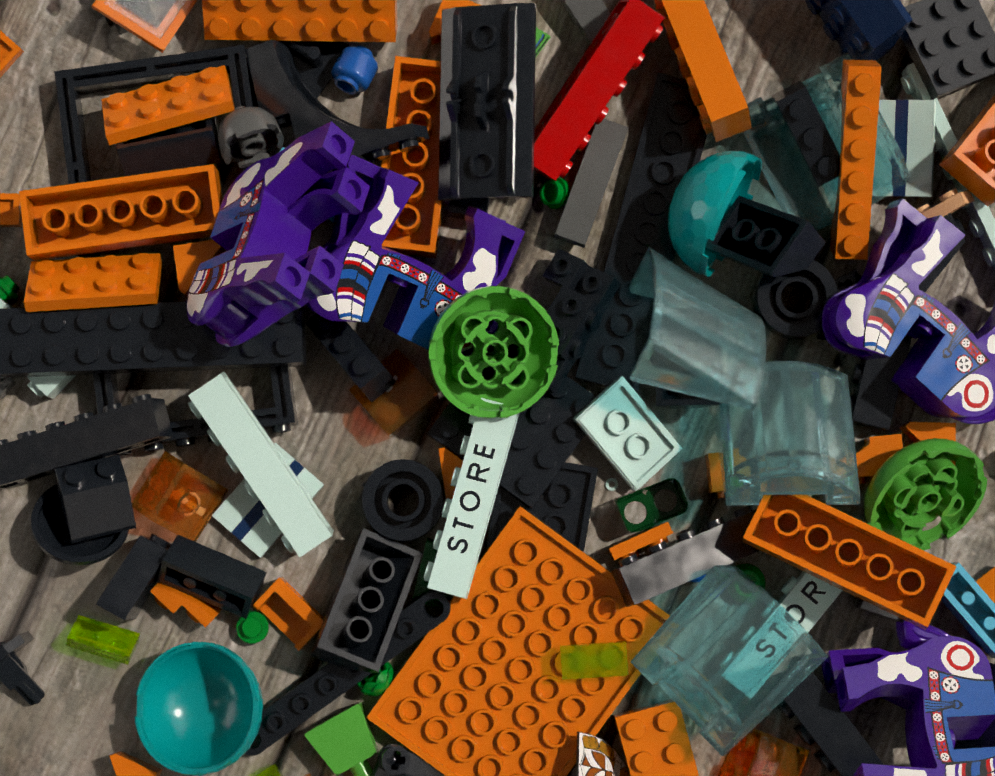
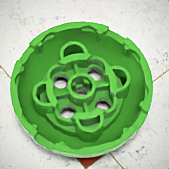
(516, 380)
(924, 484)

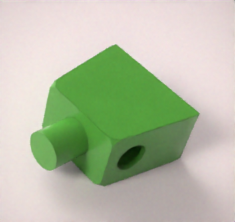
(345, 741)

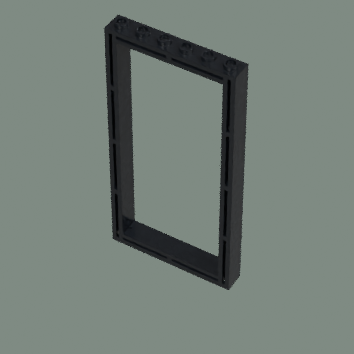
(136, 73)

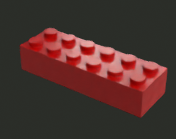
(592, 85)

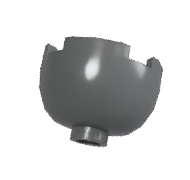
(248, 136)

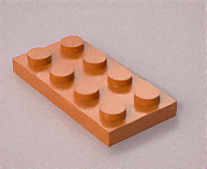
(167, 104)
(93, 282)

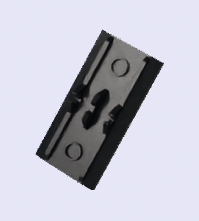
(487, 101)

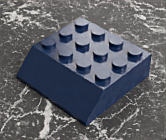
(862, 26)

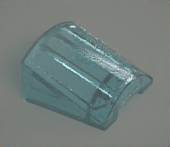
(785, 167)
(698, 337)
(793, 439)
(729, 656)

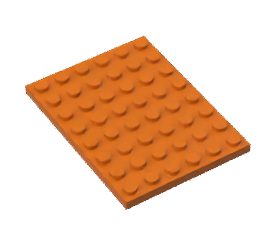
(488, 679)

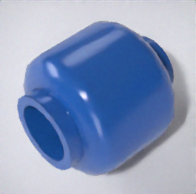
(354, 69)

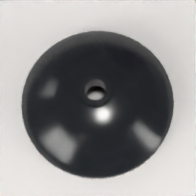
(54, 540)

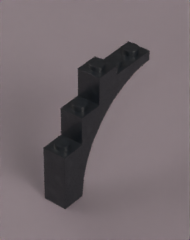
(289, 100)

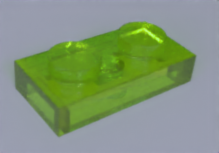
(103, 639)
(594, 660)

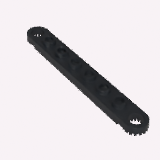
(333, 681)

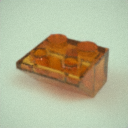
(764, 756)

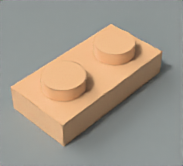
(949, 203)

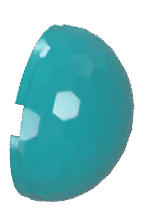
(704, 200)
(198, 708)

